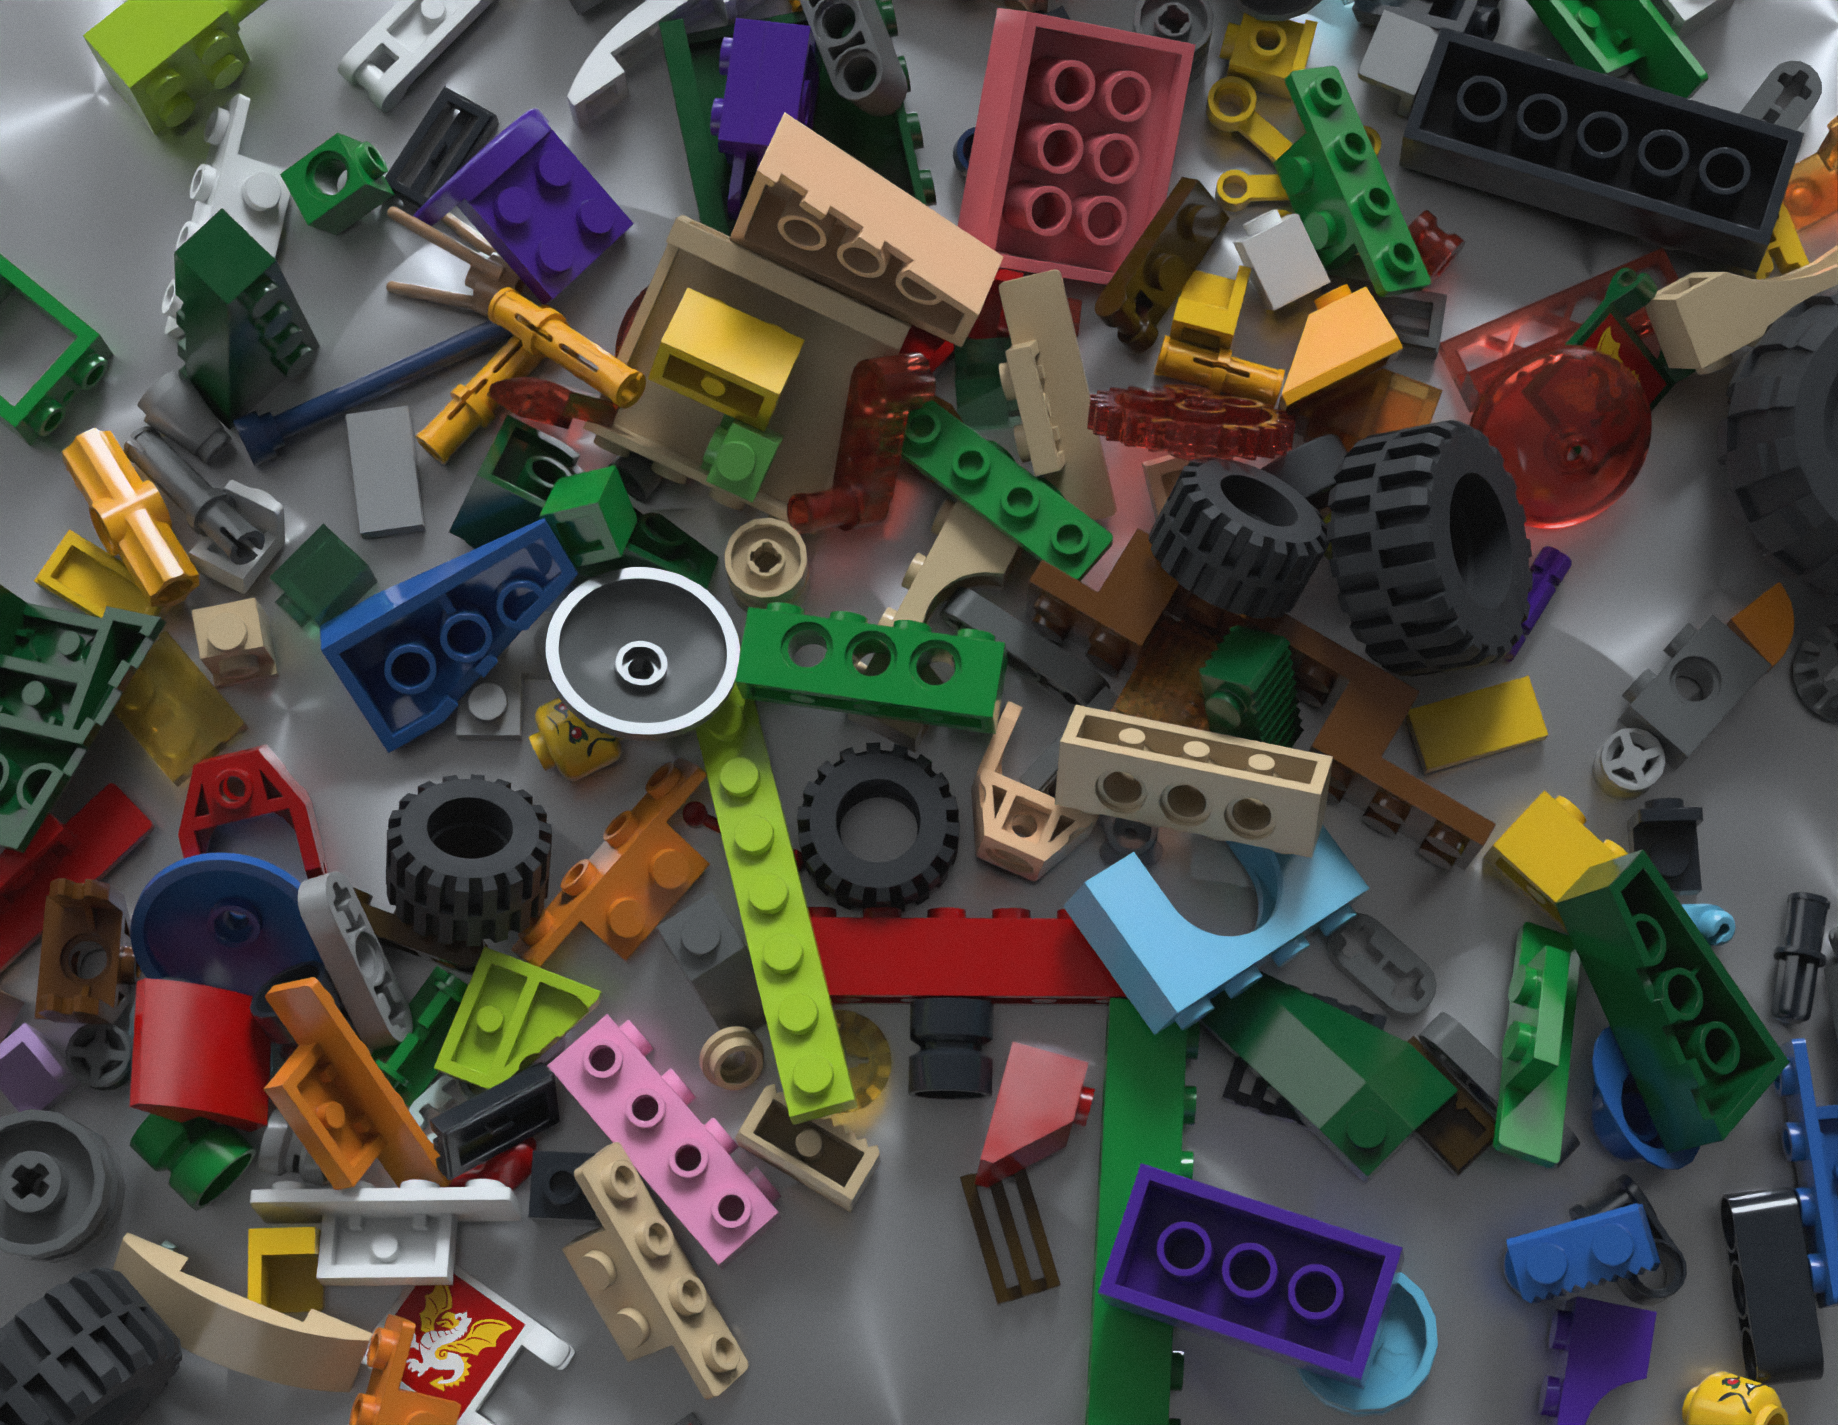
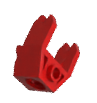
(267, 790)

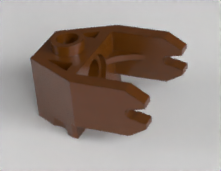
(75, 923)

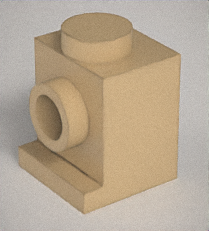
(235, 642)

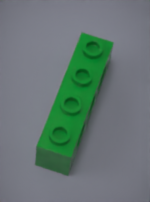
(964, 702)

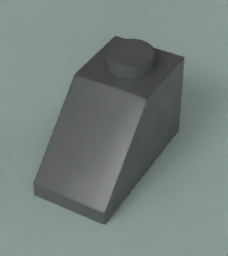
(715, 963)

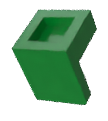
(591, 515)

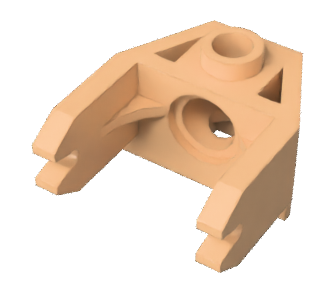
(1008, 807)

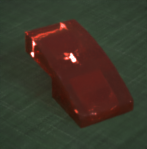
(552, 402)

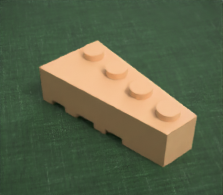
(863, 235)

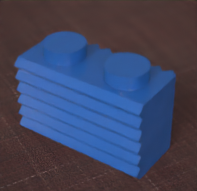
(1583, 1253)

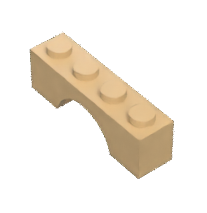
(964, 555)

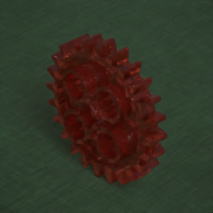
(1191, 422)

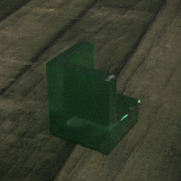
(979, 386)

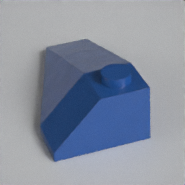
(434, 635)

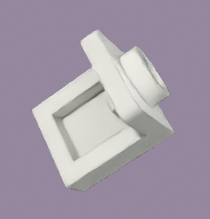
(262, 513)

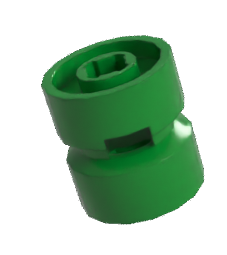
(197, 1153)

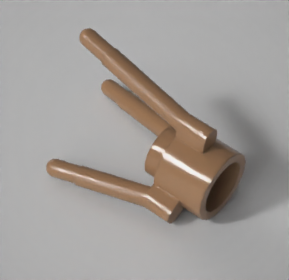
(485, 276)

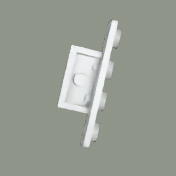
(240, 185)
(387, 1232)

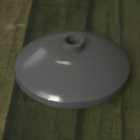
(648, 625)

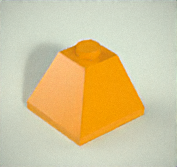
(1339, 346)

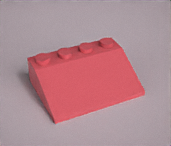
(1072, 142)

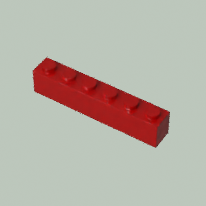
(953, 956)

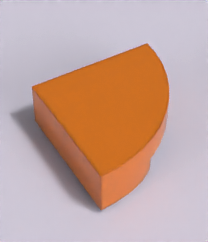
(1766, 624)

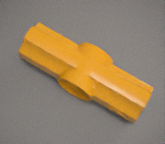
(130, 518)

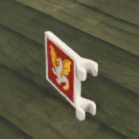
(467, 1342)

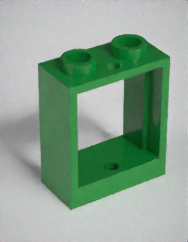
(76, 369)

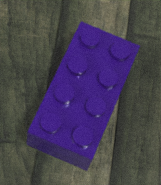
(1252, 1275)

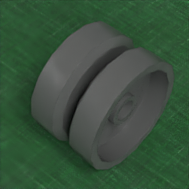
(82, 1193)

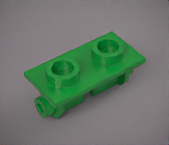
(412, 1062)

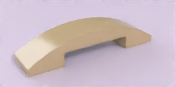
(240, 1332)

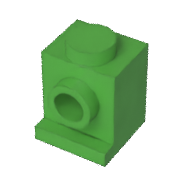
(740, 457)

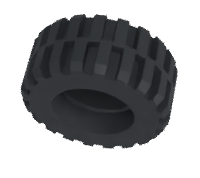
(1430, 549)
(85, 1355)

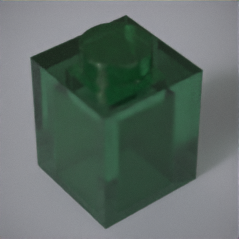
(321, 579)

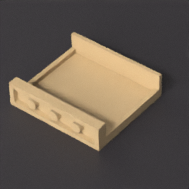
(813, 404)

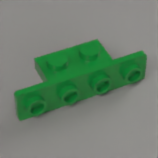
(1621, 38)
(1342, 188)
(1002, 491)
(1537, 1046)

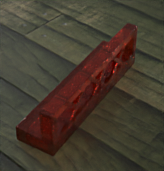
(1474, 383)

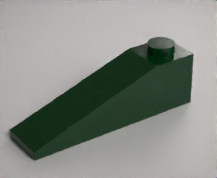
(517, 484)
(1331, 1070)

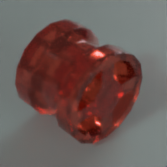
(1434, 245)

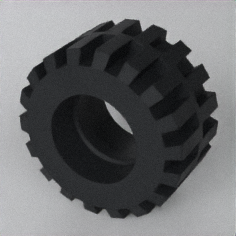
(1239, 537)
(869, 776)
(468, 859)

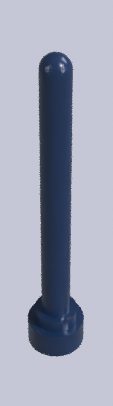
(266, 432)

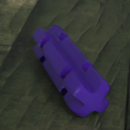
(1548, 571)

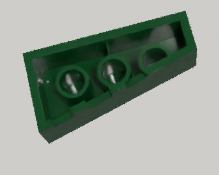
(236, 319)

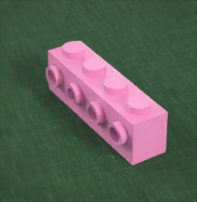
(665, 1140)

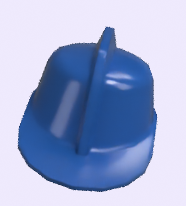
(1620, 1112)

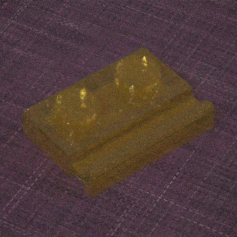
(176, 711)

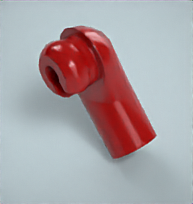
(509, 1167)

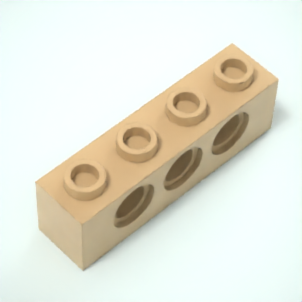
(1193, 781)

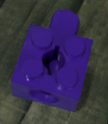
(768, 73)

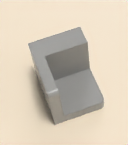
(1398, 57)

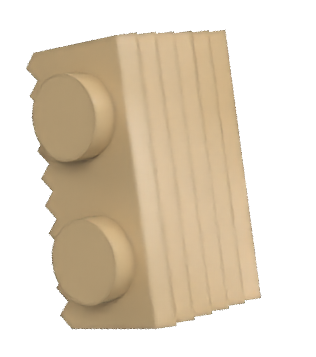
(809, 1151)

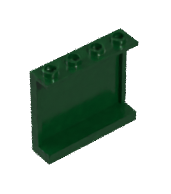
(878, 142)

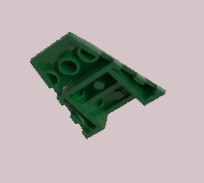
(55, 696)

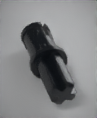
(1800, 957)

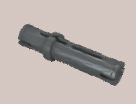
(207, 508)

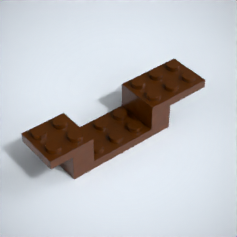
(1364, 698)

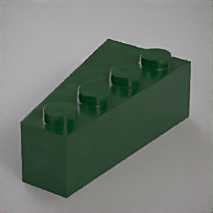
(1669, 1003)

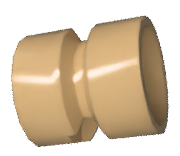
(767, 564)

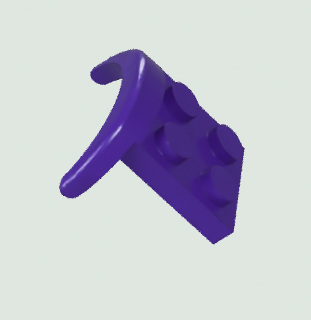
(533, 205)

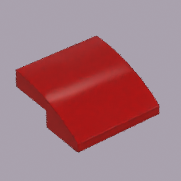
(199, 1055)

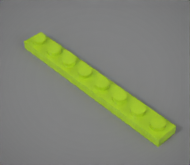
(774, 913)

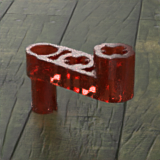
(869, 445)

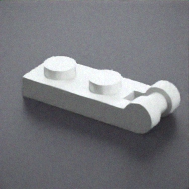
(414, 37)

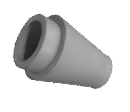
(183, 416)

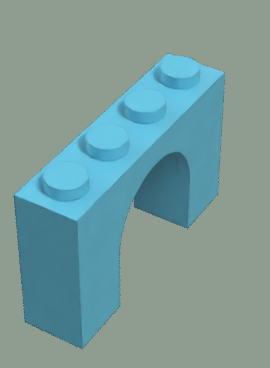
(1175, 967)

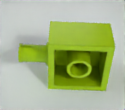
(170, 53)

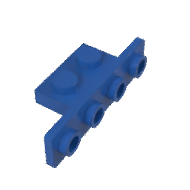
(1812, 1144)

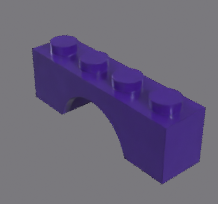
(1597, 1351)

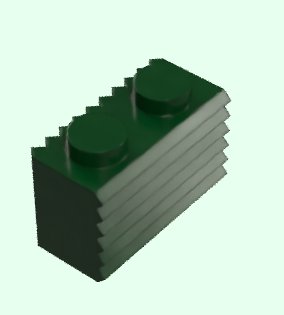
(1252, 688)

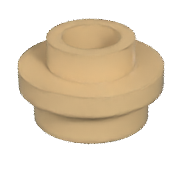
(740, 1068)

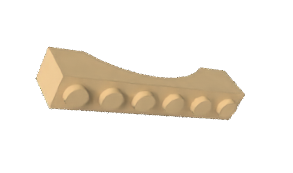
(1719, 312)

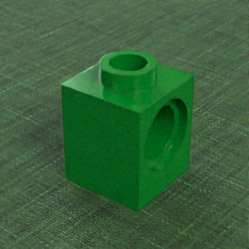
(315, 179)

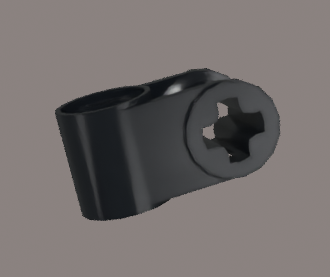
(1628, 1193)

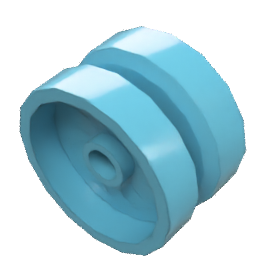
(1399, 1364)

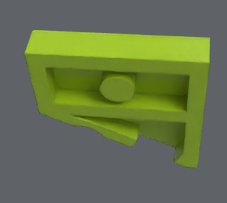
(510, 1019)

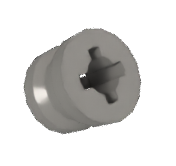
(1640, 756)

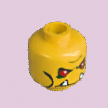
(571, 743)
(1733, 1401)

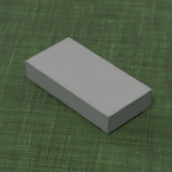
(385, 472)

